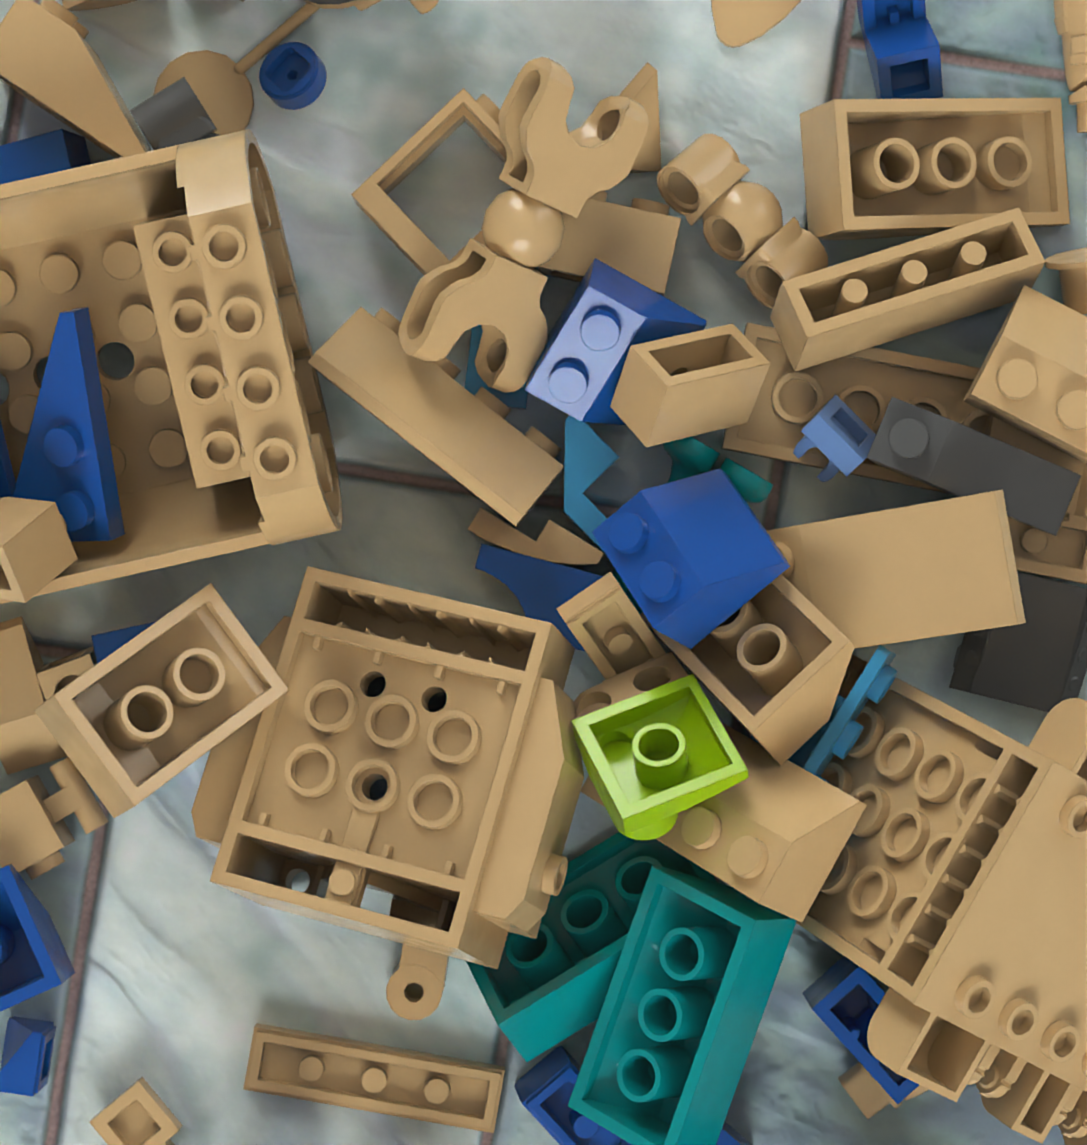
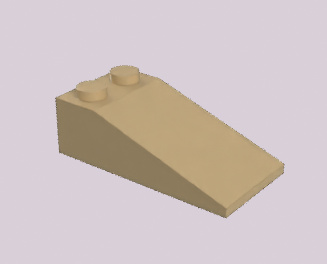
(931, 164)
(909, 569)

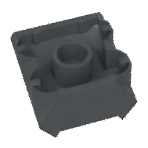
(1030, 661)

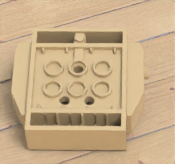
(471, 792)

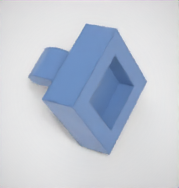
(838, 436)

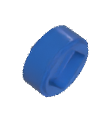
(293, 75)

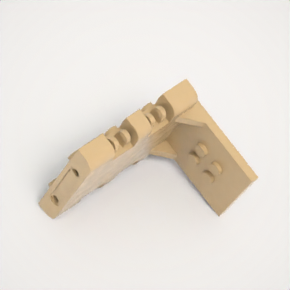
(969, 903)

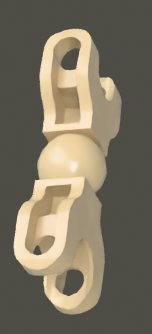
(523, 226)

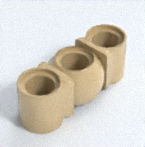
(739, 217)

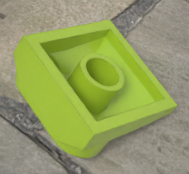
(657, 756)

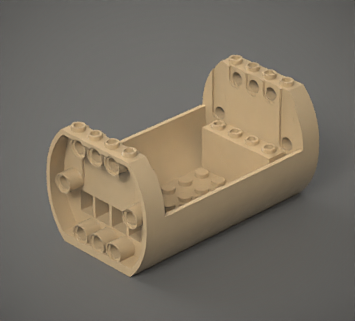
(191, 269)

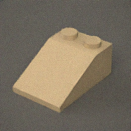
(59, 71)
(161, 701)

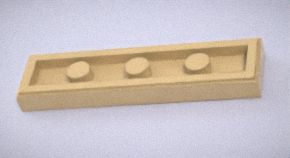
(374, 1078)

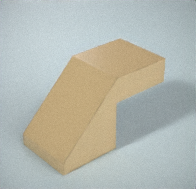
(23, 735)

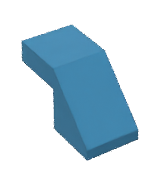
(584, 462)

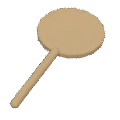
(222, 82)

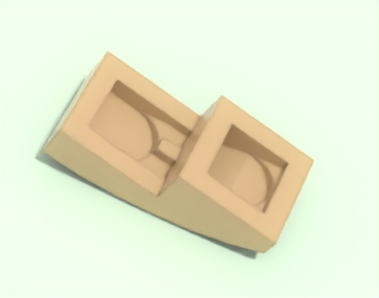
(552, 545)

